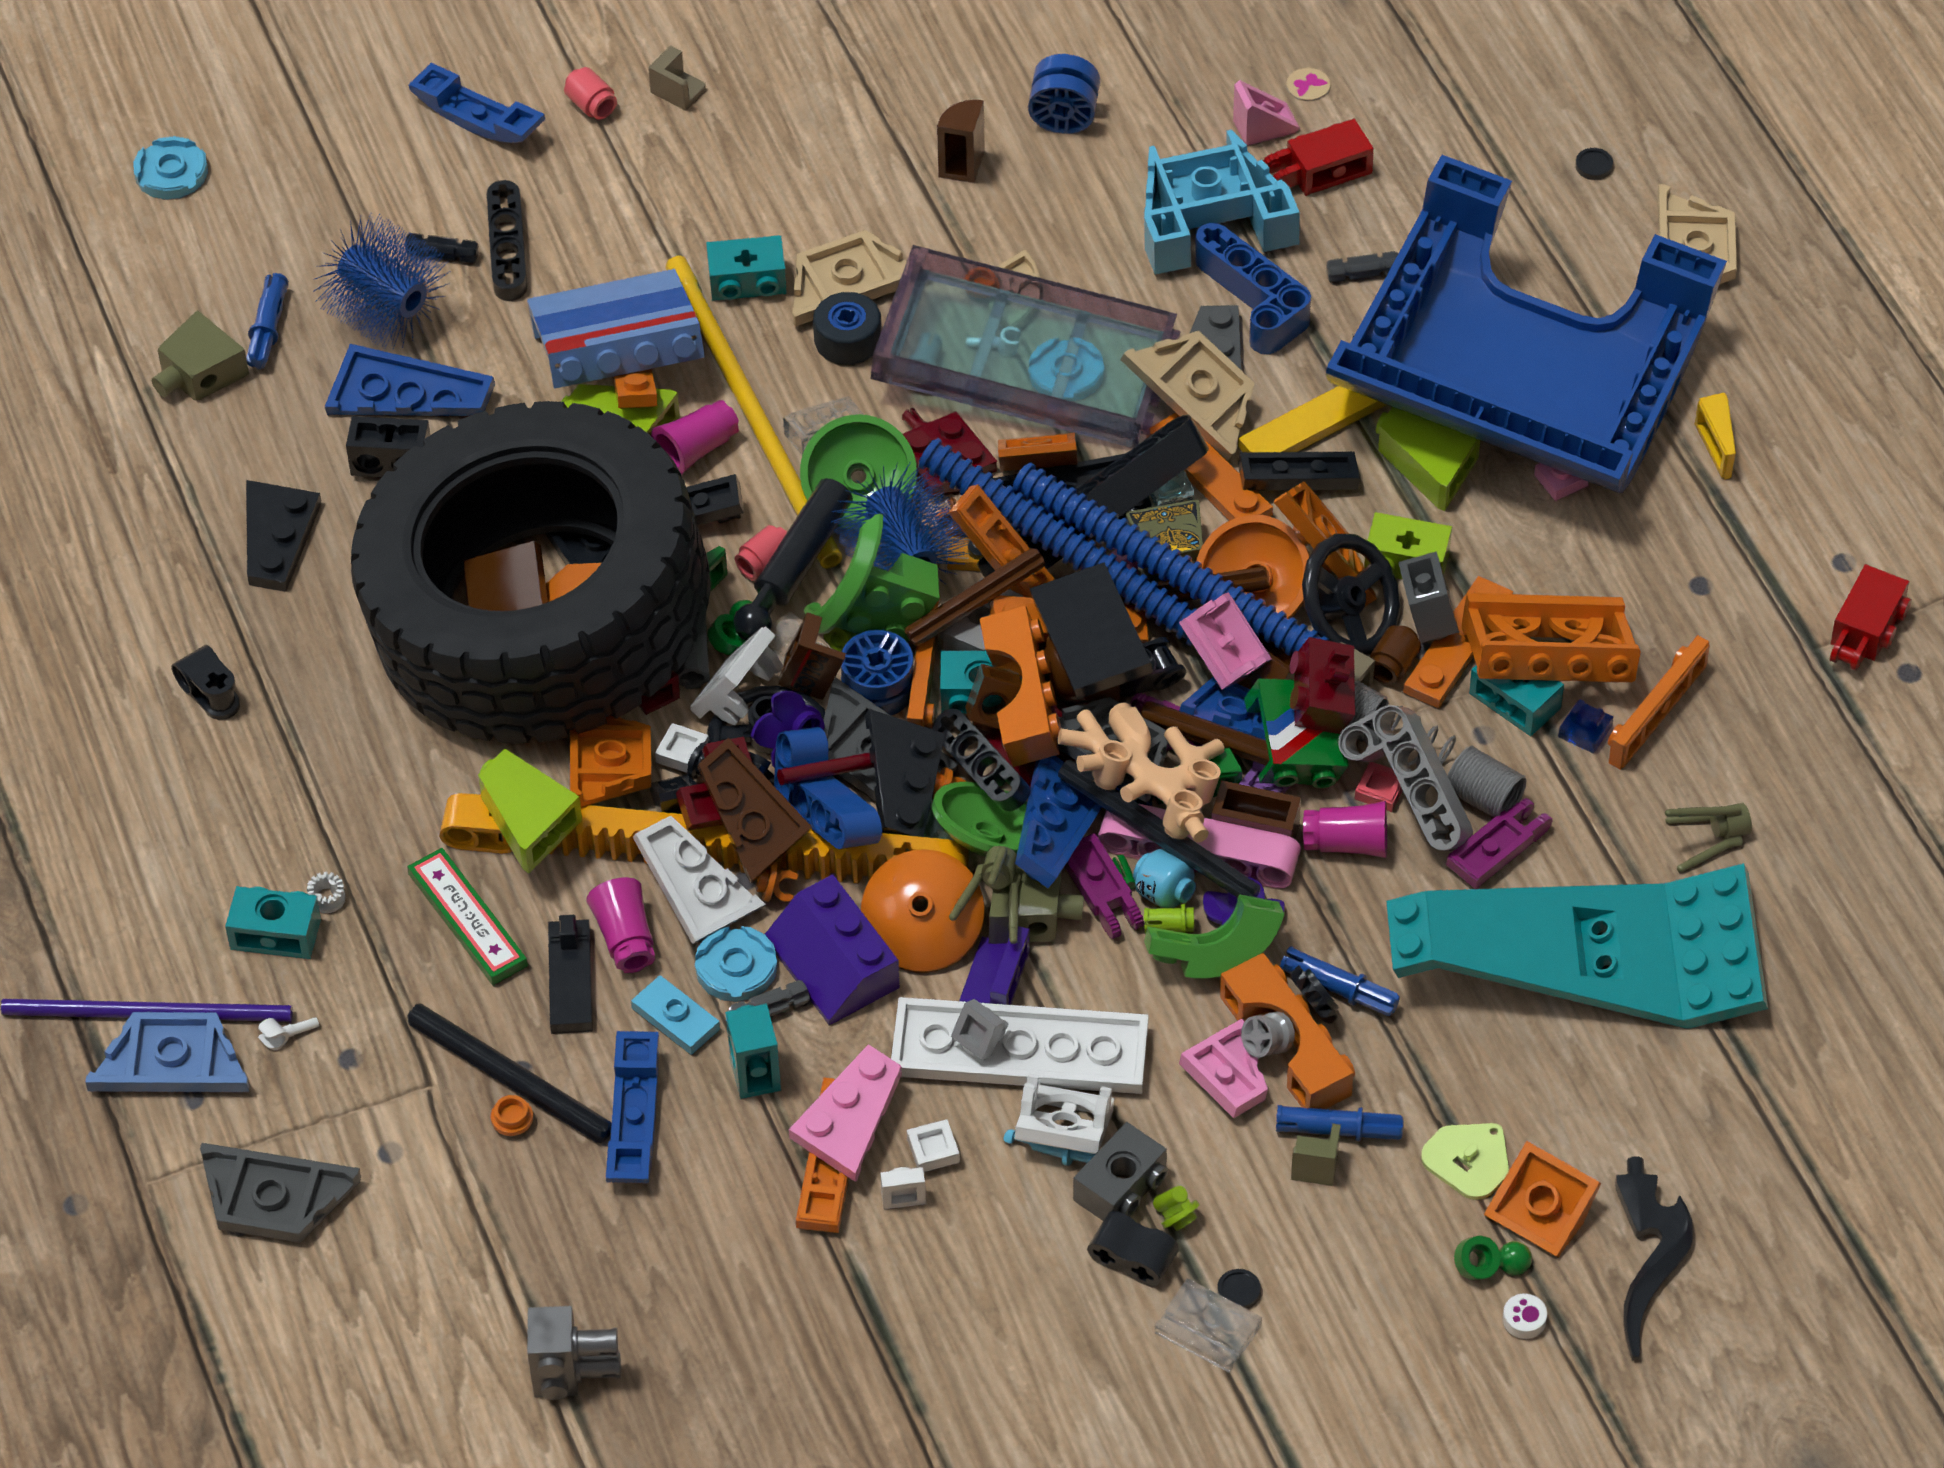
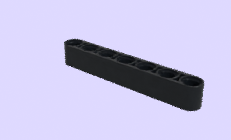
(1134, 475)

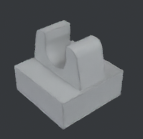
(979, 1029)

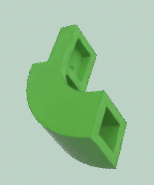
(1212, 953)

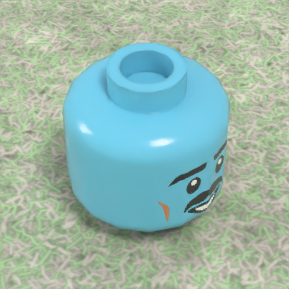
(1164, 879)

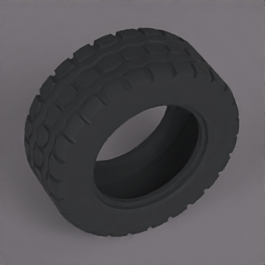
(547, 663)

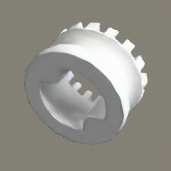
(331, 882)

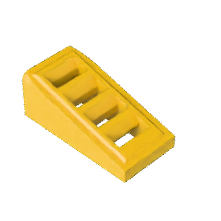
(1716, 431)

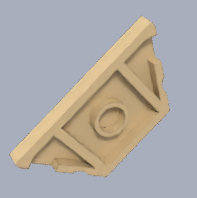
(1699, 227)
(845, 265)
(1197, 382)

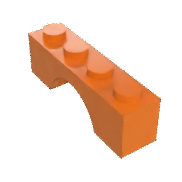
(1026, 723)
(1317, 1072)

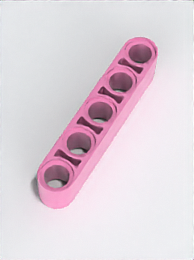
(1252, 851)

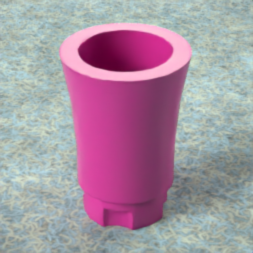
(697, 433)
(1347, 829)
(623, 922)

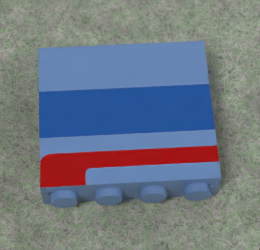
(616, 328)

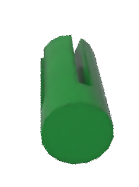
(1129, 875)

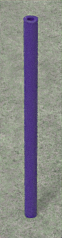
(124, 1009)

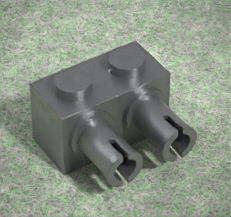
(564, 1355)

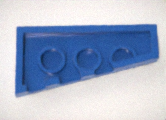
(401, 385)
(1224, 708)
(1052, 823)

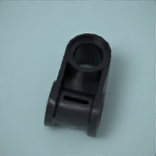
(1165, 670)
(208, 682)

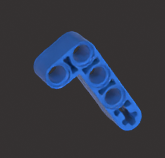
(1277, 299)
(824, 802)

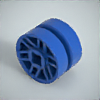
(1064, 93)
(879, 669)

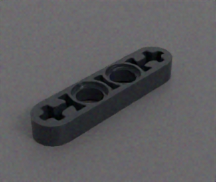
(504, 240)
(980, 759)

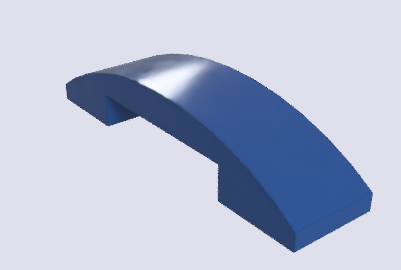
(472, 111)
(633, 1107)

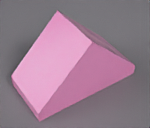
(1260, 115)

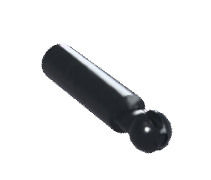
(794, 556)

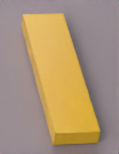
(1309, 422)

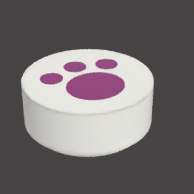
(1524, 1316)

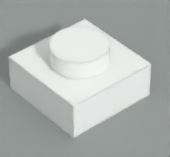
(678, 746)
(933, 1145)
(903, 1187)

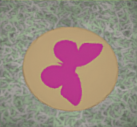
(1308, 83)

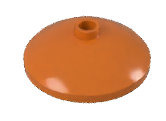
(1260, 542)
(927, 938)

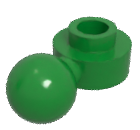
(723, 633)
(1512, 1258)

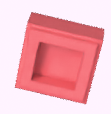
(1379, 785)

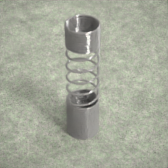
(1473, 774)

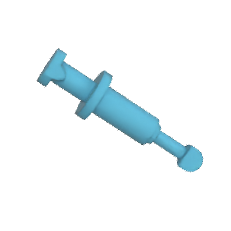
(1066, 1154)

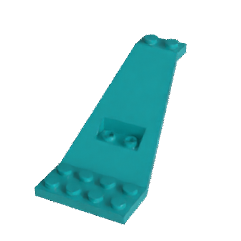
(1673, 948)

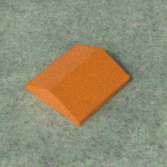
(1039, 450)
(1543, 1199)

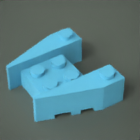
(1213, 188)

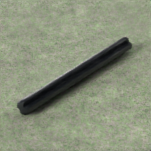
(1153, 828)
(509, 1073)

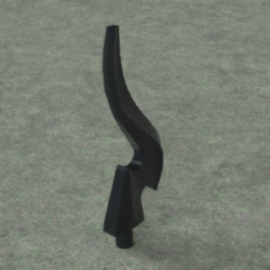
(1647, 1216)

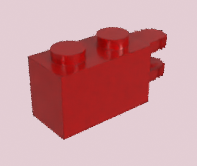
(1323, 158)

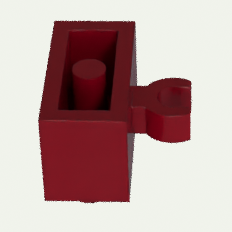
(1323, 685)

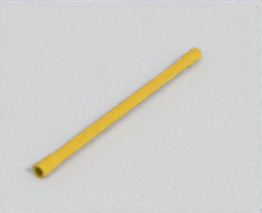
(746, 398)

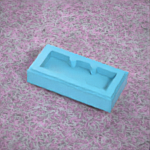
(675, 1014)

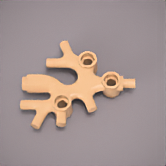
(1181, 788)

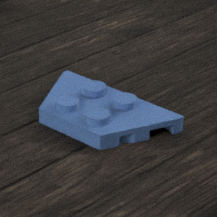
(170, 1056)

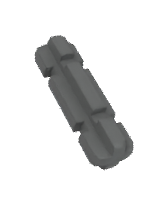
(1360, 266)
(778, 999)

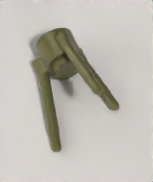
(1726, 821)
(997, 873)

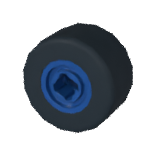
(847, 328)

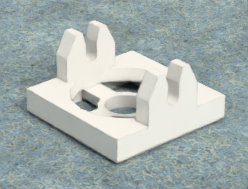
(719, 692)
(1082, 1136)

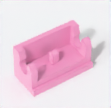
(1225, 641)

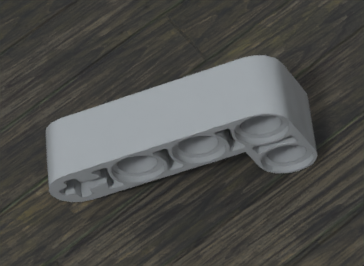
(1413, 783)

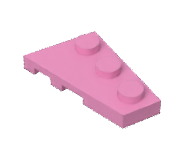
(846, 1115)

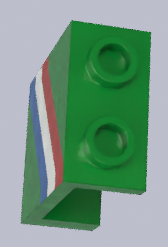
(1294, 752)

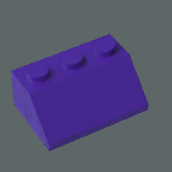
(833, 950)

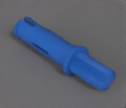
(264, 332)
(1350, 986)
(1352, 1123)

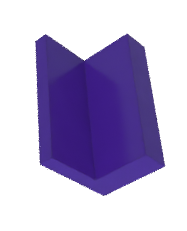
(997, 970)

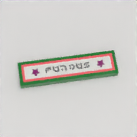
(467, 916)

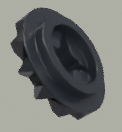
(1315, 994)

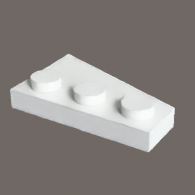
(692, 881)

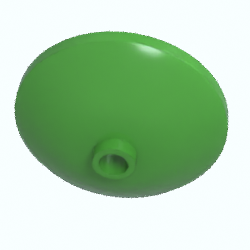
(857, 445)
(976, 819)

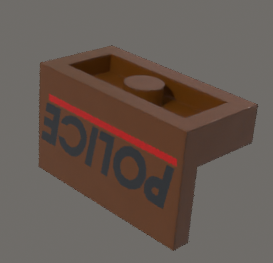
(809, 665)

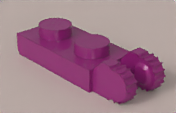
(1497, 843)
(1102, 885)

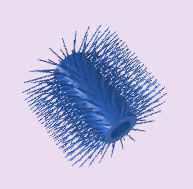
(382, 281)
(901, 527)

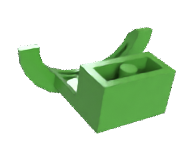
(876, 597)

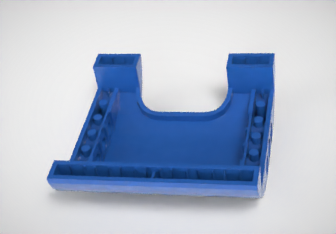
(1515, 367)

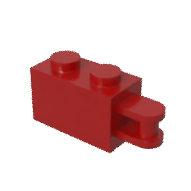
(1869, 616)

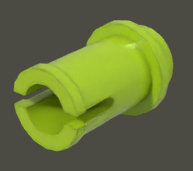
(1170, 918)

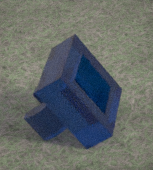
(1585, 726)

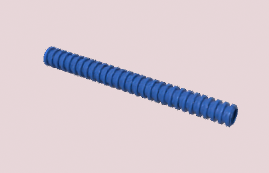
(1057, 537)
(1157, 557)

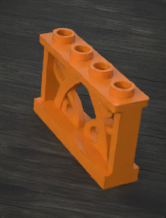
(1502, 630)

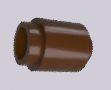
(1395, 653)

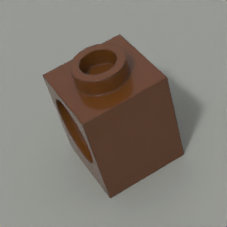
(991, 682)

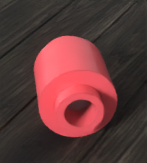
(590, 93)
(758, 550)

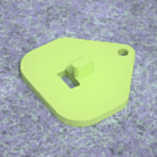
(1476, 1149)

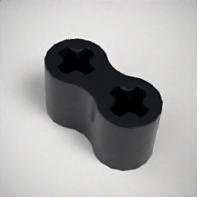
(1133, 1248)

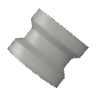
(1267, 1034)

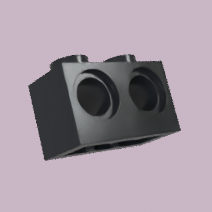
(379, 442)

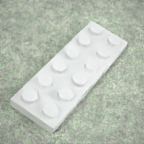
(1057, 1044)

